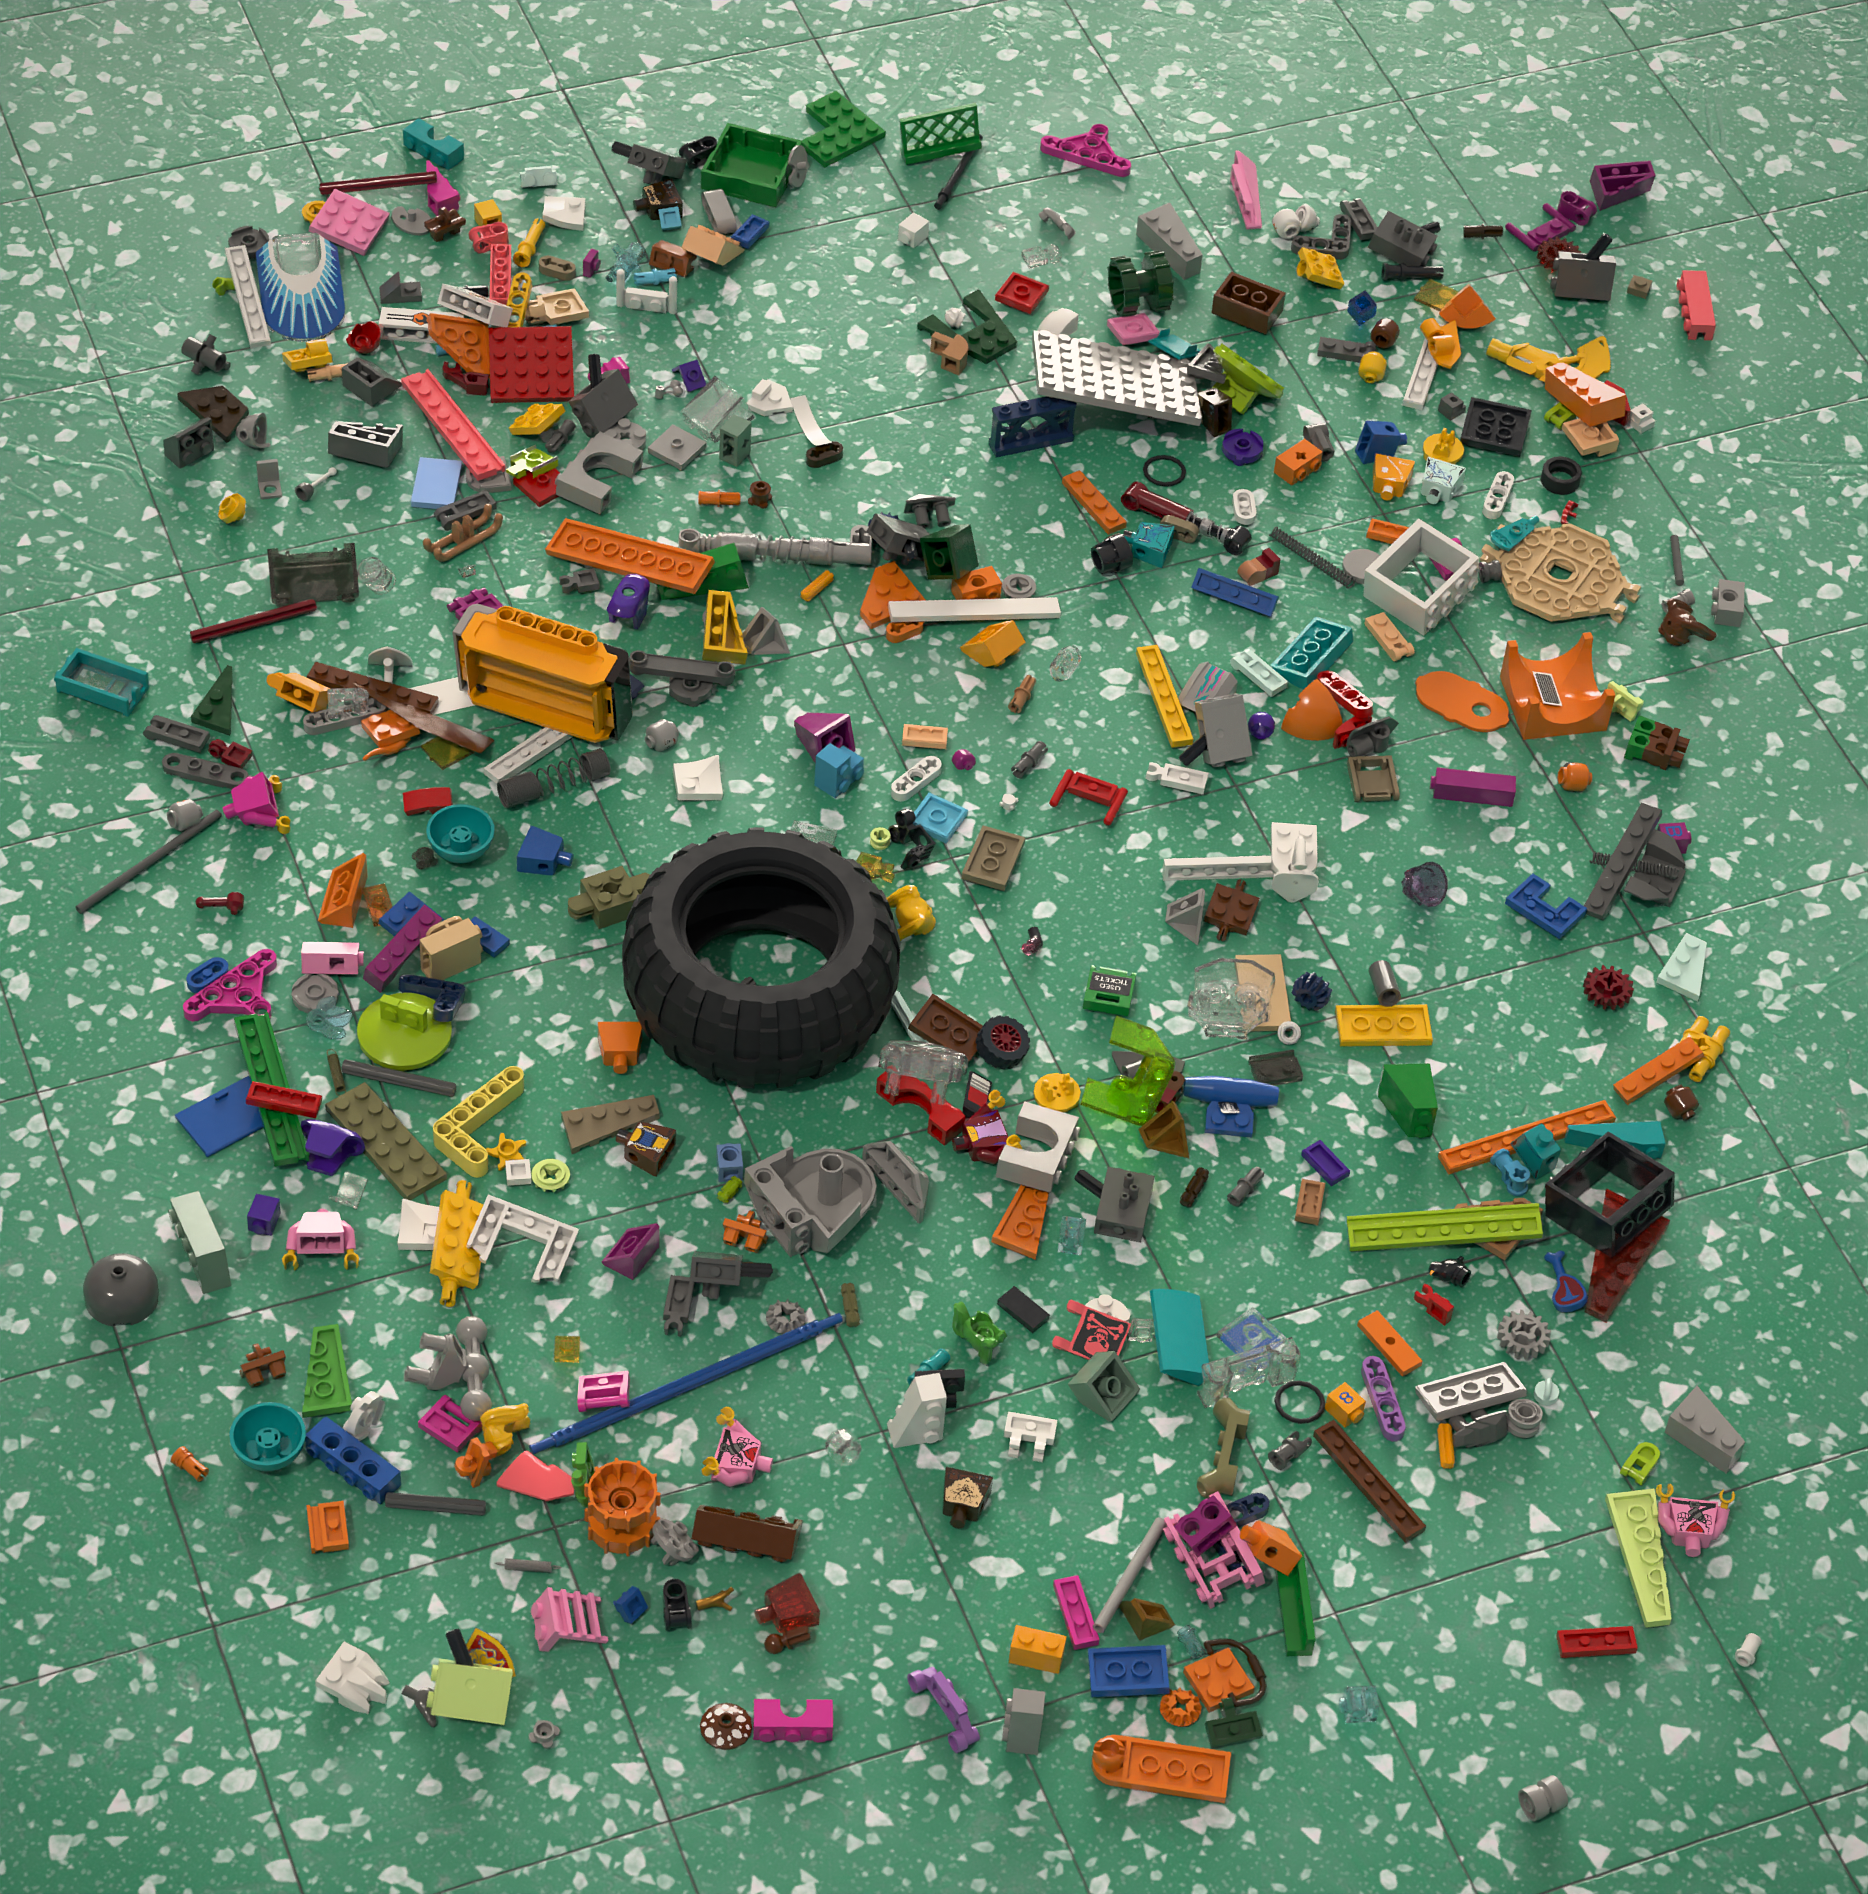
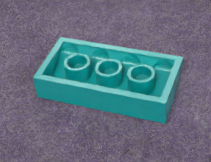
(1313, 651)
(1179, 1334)

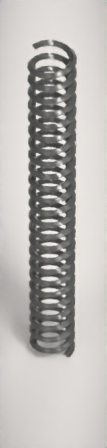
(1329, 567)

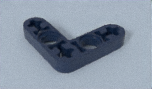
(448, 994)
(1243, 1505)

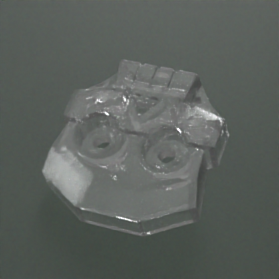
(1231, 1010)
(923, 1062)

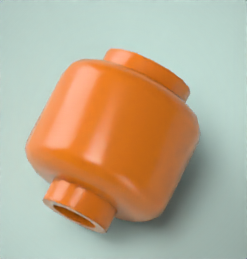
(1574, 776)

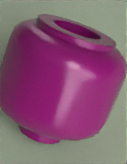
(963, 759)

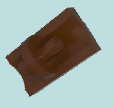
(446, 222)

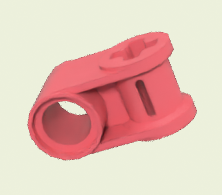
(489, 234)

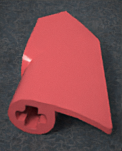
(536, 1479)

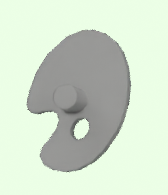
(800, 165)
(414, 220)

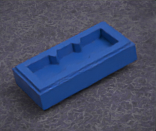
(750, 231)
(491, 940)

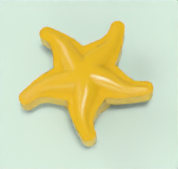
(506, 1150)

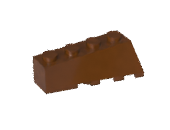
(746, 1532)

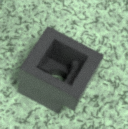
(1451, 406)

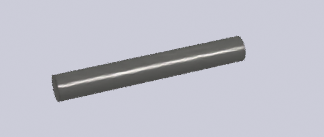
(1676, 556)

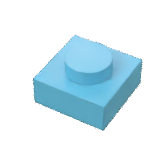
(670, 218)

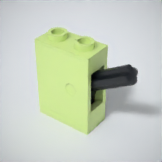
(468, 1688)

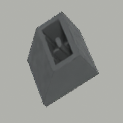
(368, 380)
(190, 443)

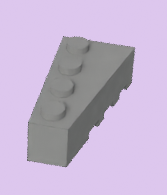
(1165, 232)

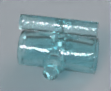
(627, 260)

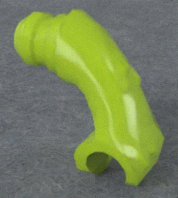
(222, 284)

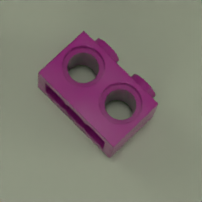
(1209, 1530)

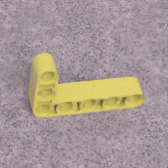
(453, 1129)

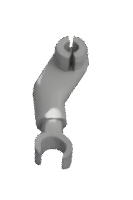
(1058, 220)

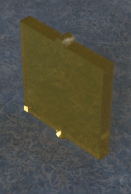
(1435, 295)
(445, 752)

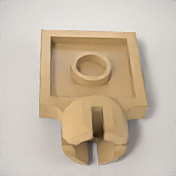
(556, 308)

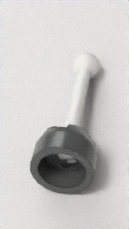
(305, 490)

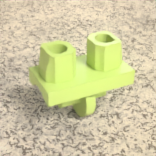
(1624, 702)

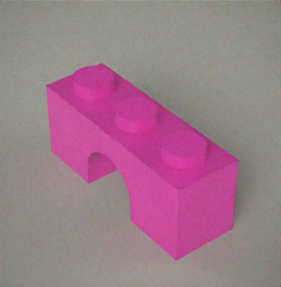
(772, 1724)

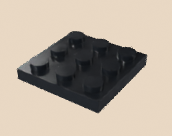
(1495, 426)

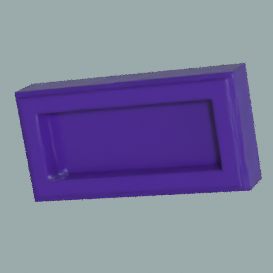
(1325, 1163)

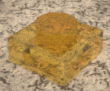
(567, 1349)

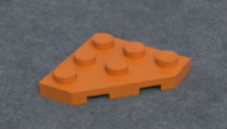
(463, 340)
(886, 585)

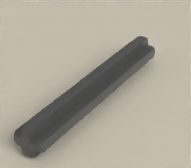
(435, 1503)

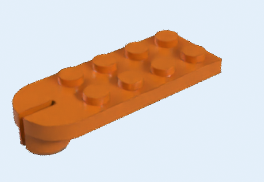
(1162, 1767)

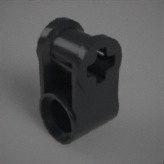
(699, 151)
(676, 1609)

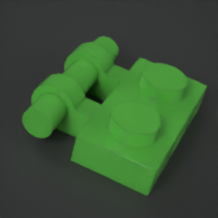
(585, 1469)

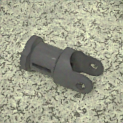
(1289, 1449)

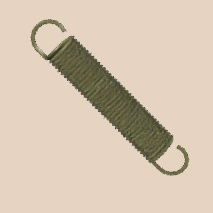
(336, 1072)

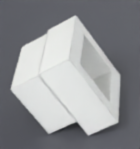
(1641, 418)

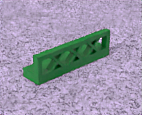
(1296, 1610)

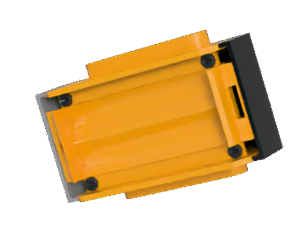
(543, 672)

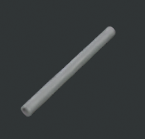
(1129, 1575)

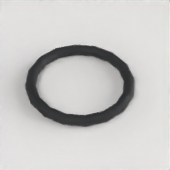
(1158, 457)
(1293, 1419)

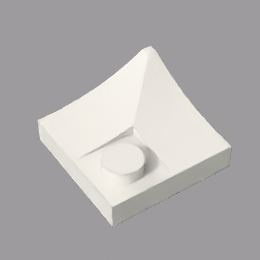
(565, 212)
(698, 779)
(417, 1226)

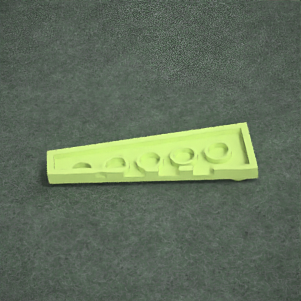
(1638, 1534)

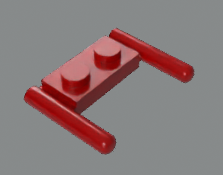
(1093, 790)

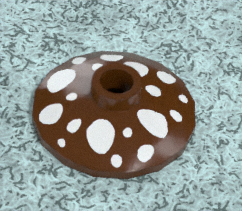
(724, 1735)

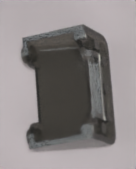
(313, 576)

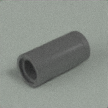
(1384, 983)

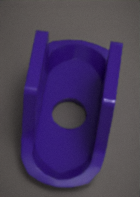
(630, 606)
(329, 1145)

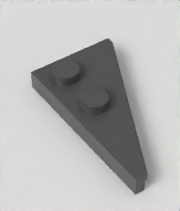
(1206, 366)

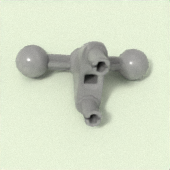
(457, 1363)

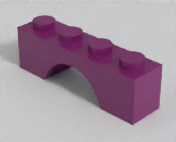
(399, 949)

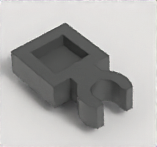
(582, 581)

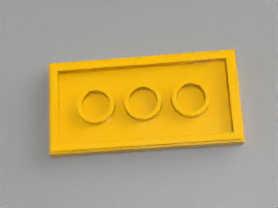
(1383, 1025)

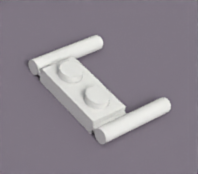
(646, 299)

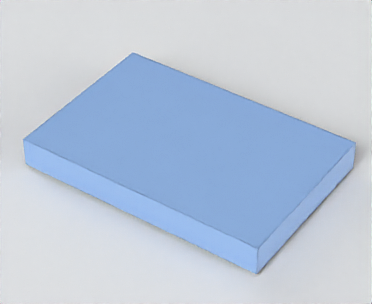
(436, 483)

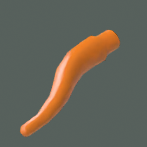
(387, 750)

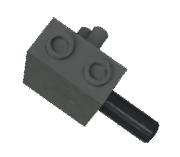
(654, 161)

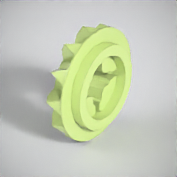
(550, 1167)

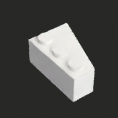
(921, 1414)

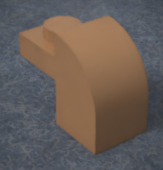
(953, 352)

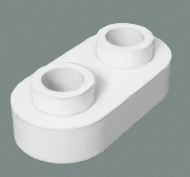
(1244, 506)

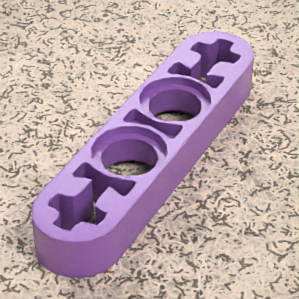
(1383, 1398)

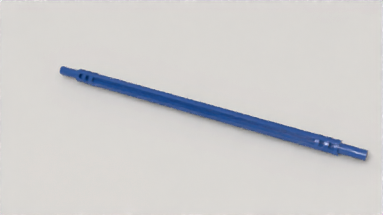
(686, 1383)

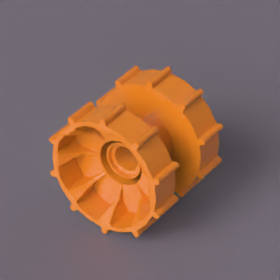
(616, 1486)

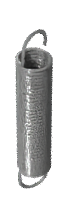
(528, 1565)

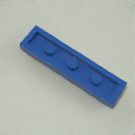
(1235, 592)

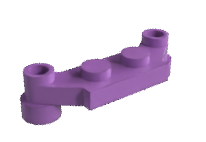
(950, 1703)

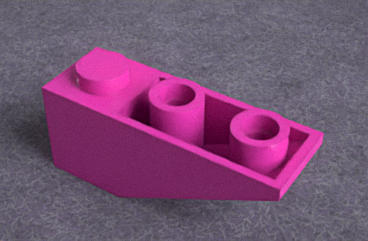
(441, 193)

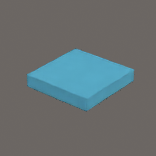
(939, 817)

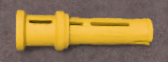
(527, 247)

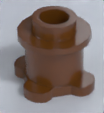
(760, 494)

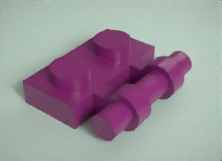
(475, 596)

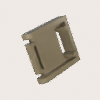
(1373, 784)

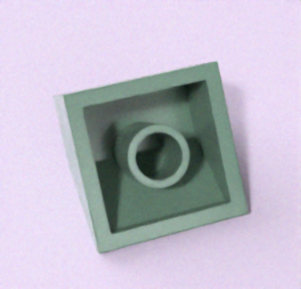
(1104, 1385)

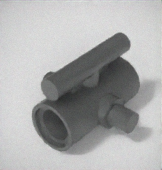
(204, 354)

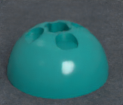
(460, 833)
(267, 1436)

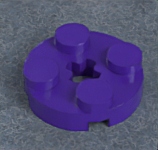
(1242, 455)

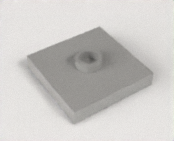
(677, 447)

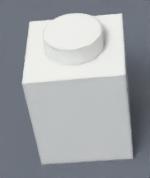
(913, 230)

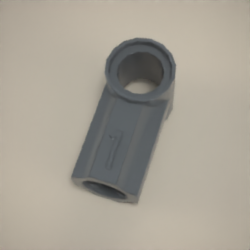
(1319, 436)

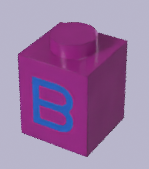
(1678, 832)

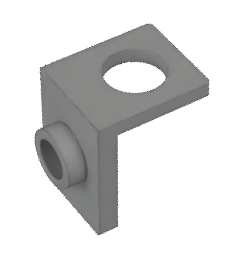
(268, 477)

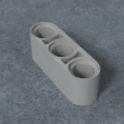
(719, 211)

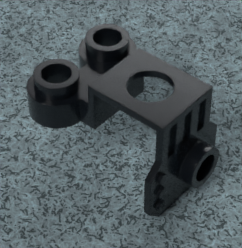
(906, 832)

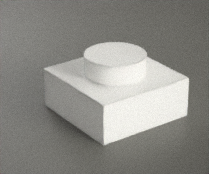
(518, 1172)

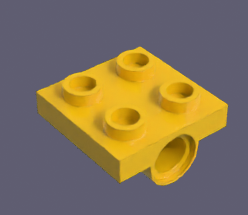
(1319, 268)
(314, 354)
(537, 419)

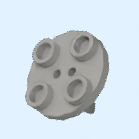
(674, 1541)

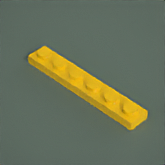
(1164, 696)

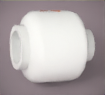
(1286, 223)

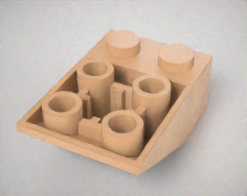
(711, 245)

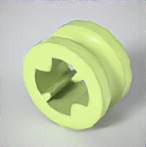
(880, 844)

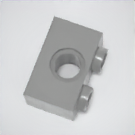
(1728, 602)

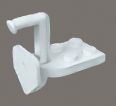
(1294, 849)

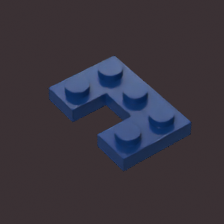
(1528, 902)

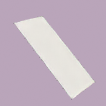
(448, 694)

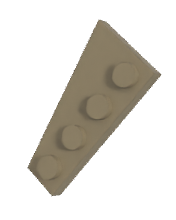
(597, 1122)

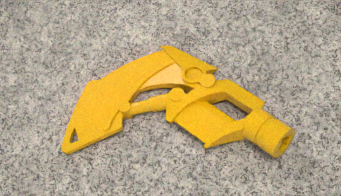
(1592, 357)

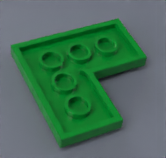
(845, 129)

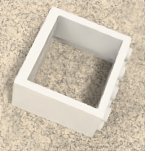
(1406, 606)

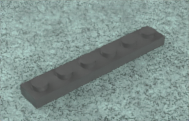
(1622, 861)

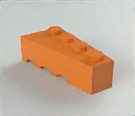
(1584, 395)

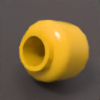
(1372, 366)

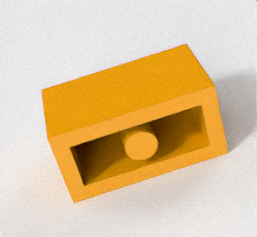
(1037, 1649)

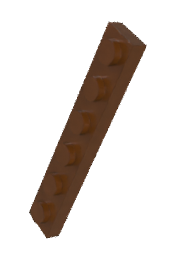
(339, 678)
(1369, 1481)

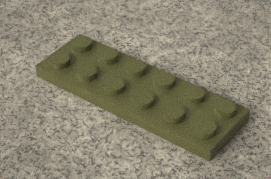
(387, 1142)

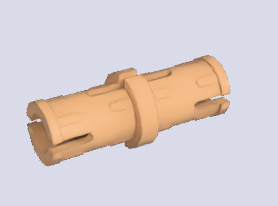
(325, 372)

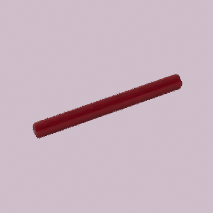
(379, 182)
(253, 621)

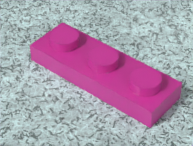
(1076, 1612)

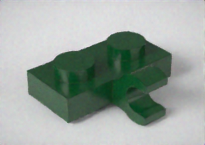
(1232, 1727)

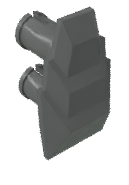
(922, 504)
(1482, 1431)

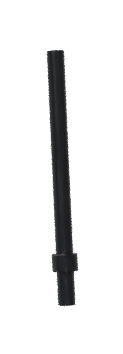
(945, 193)

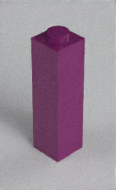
(1473, 787)

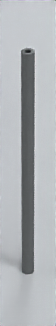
(148, 861)

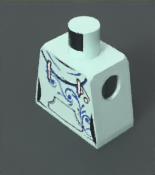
(1441, 480)

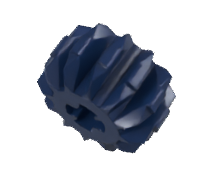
(1311, 991)

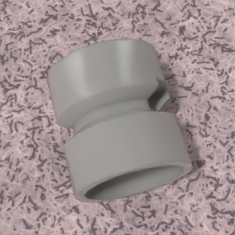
(1544, 1797)

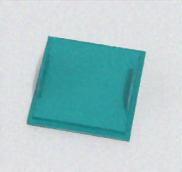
(1174, 345)

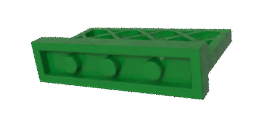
(940, 146)

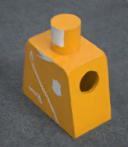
(1391, 476)

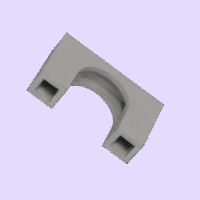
(600, 452)
(1042, 1168)

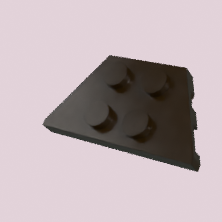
(219, 405)

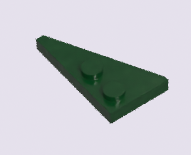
(215, 708)

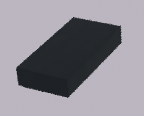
(1023, 1309)

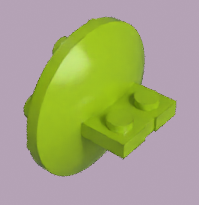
(1243, 380)
(402, 1033)

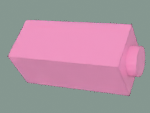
(331, 958)

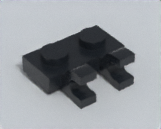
(952, 1381)

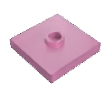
(1133, 329)

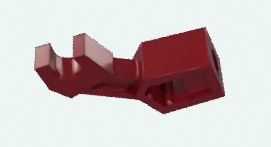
(472, 382)

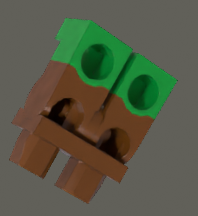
(1656, 744)

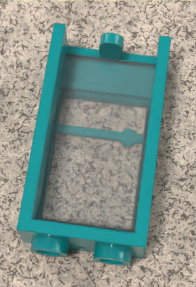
(102, 681)

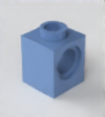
(729, 1161)

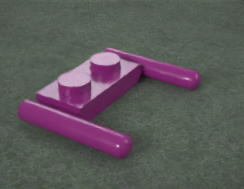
(1557, 227)

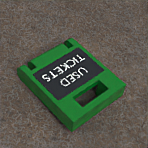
(1109, 984)

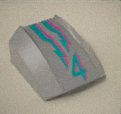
(1207, 683)

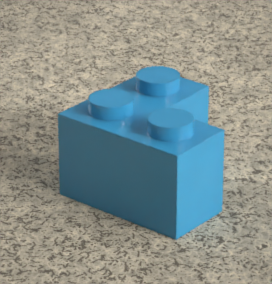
(837, 769)

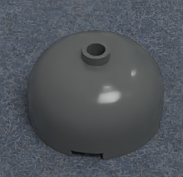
(120, 1289)

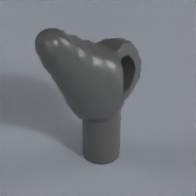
(420, 1701)

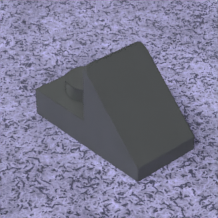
(395, 292)

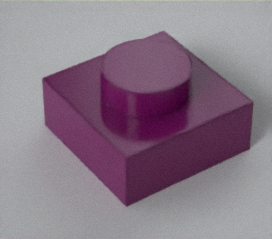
(591, 263)

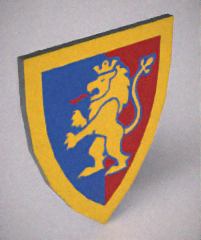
(488, 1651)

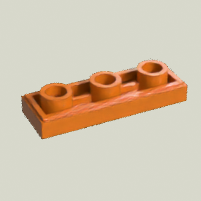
(1389, 1343)

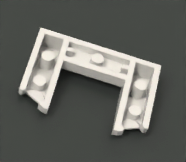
(502, 1214)

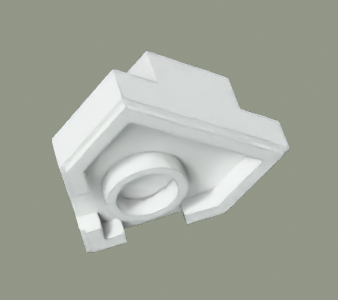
(770, 398)

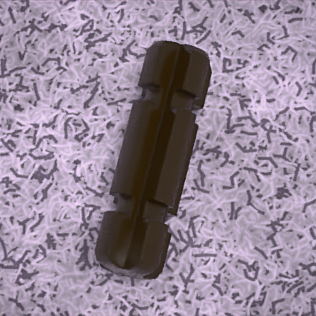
(1194, 1187)

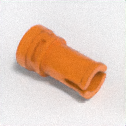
(186, 1461)

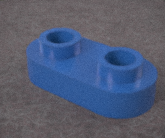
(205, 974)

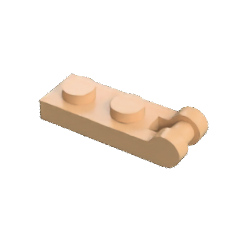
(1389, 636)

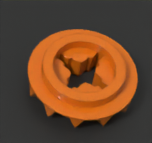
(1178, 1716)

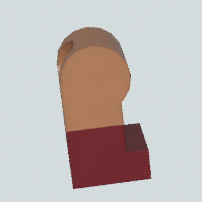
(1260, 568)

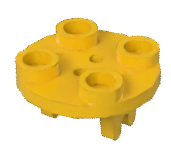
(1443, 447)
(1065, 1088)

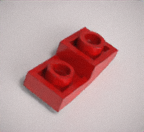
(1343, 732)
(427, 799)

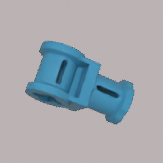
(1513, 1173)

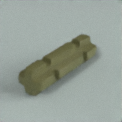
(850, 1304)

